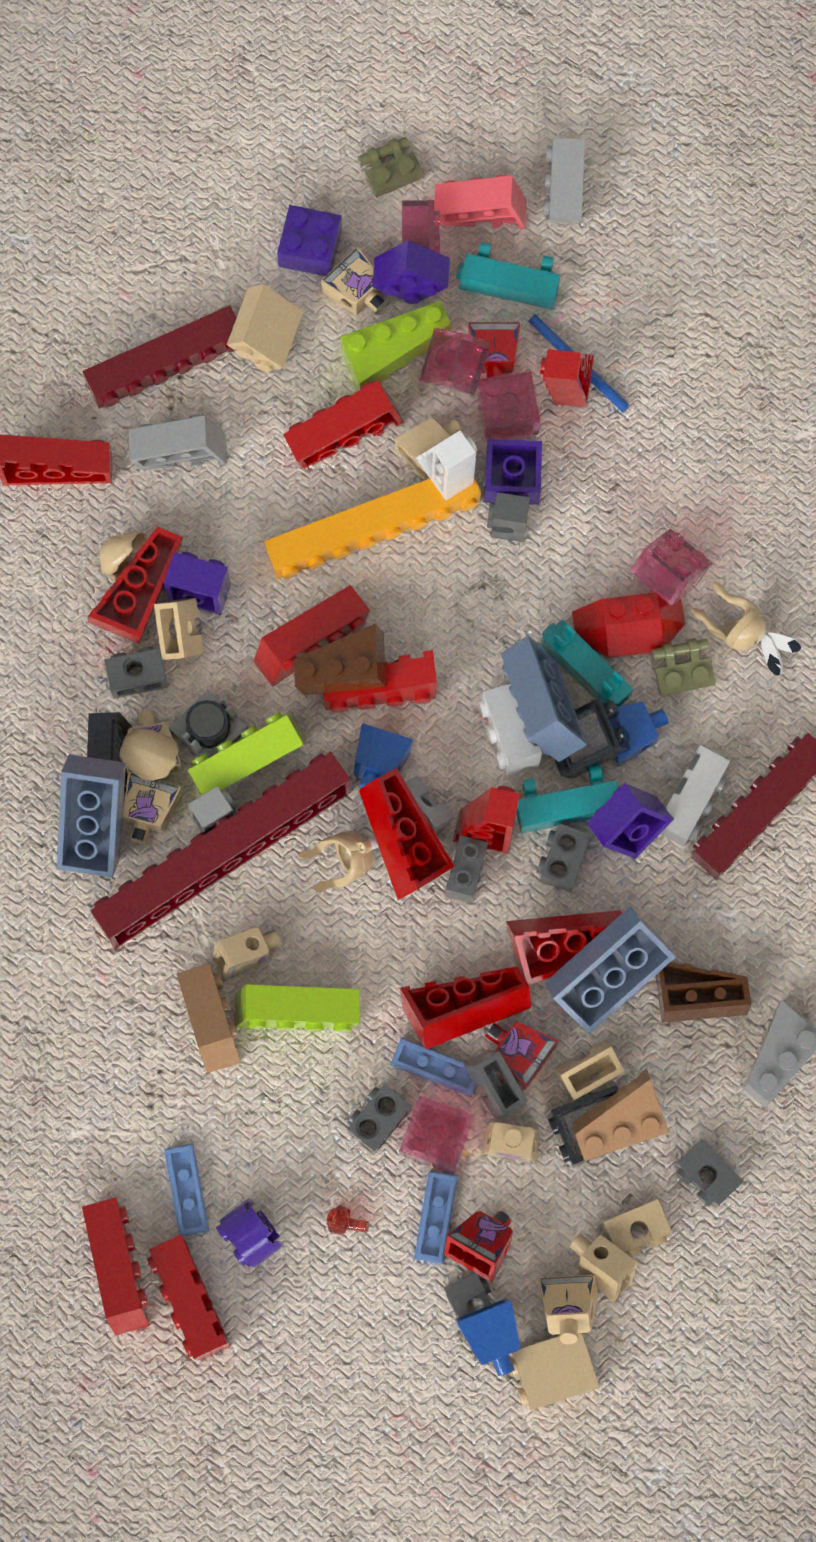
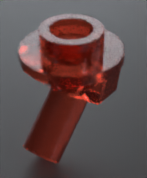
(340, 1221)

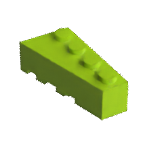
(391, 344)
(247, 754)
(297, 1008)

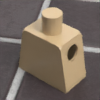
(421, 439)
(608, 1263)

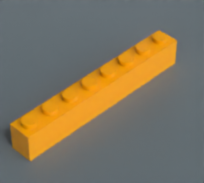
(364, 526)

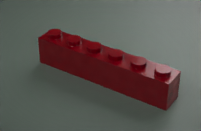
(160, 358)
(758, 809)

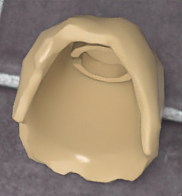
(119, 552)
(149, 754)

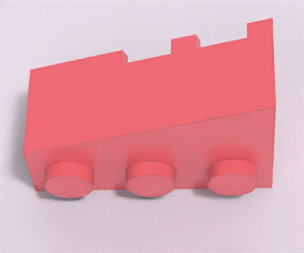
(481, 200)

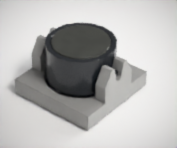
(207, 724)

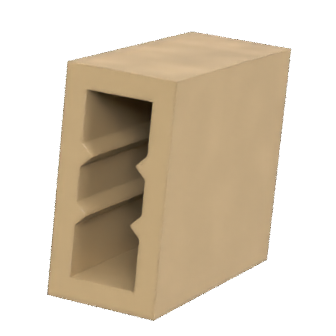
(265, 328)
(553, 1372)

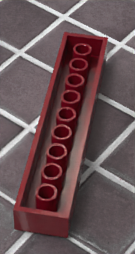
(221, 850)

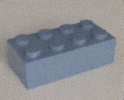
(542, 699)
(90, 815)
(609, 970)

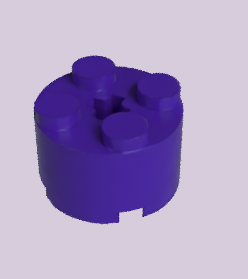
(250, 1234)

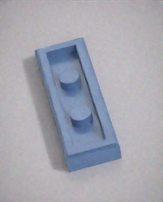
(433, 1067)
(186, 1190)
(435, 1217)

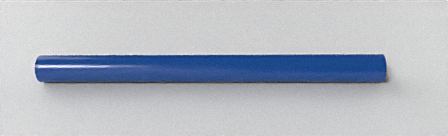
(596, 380)

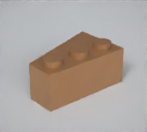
(208, 1017)
(621, 1120)

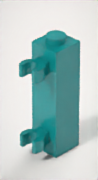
(509, 280)
(584, 663)
(564, 806)

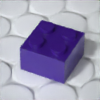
(309, 240)
(411, 272)
(513, 469)
(198, 579)
(629, 821)

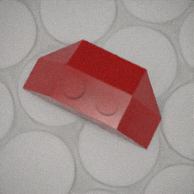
(628, 624)

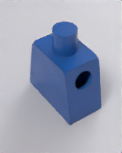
(640, 727)
(379, 753)
(492, 1334)

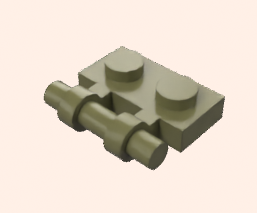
(394, 173)
(684, 675)

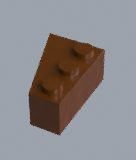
(344, 664)
(700, 993)

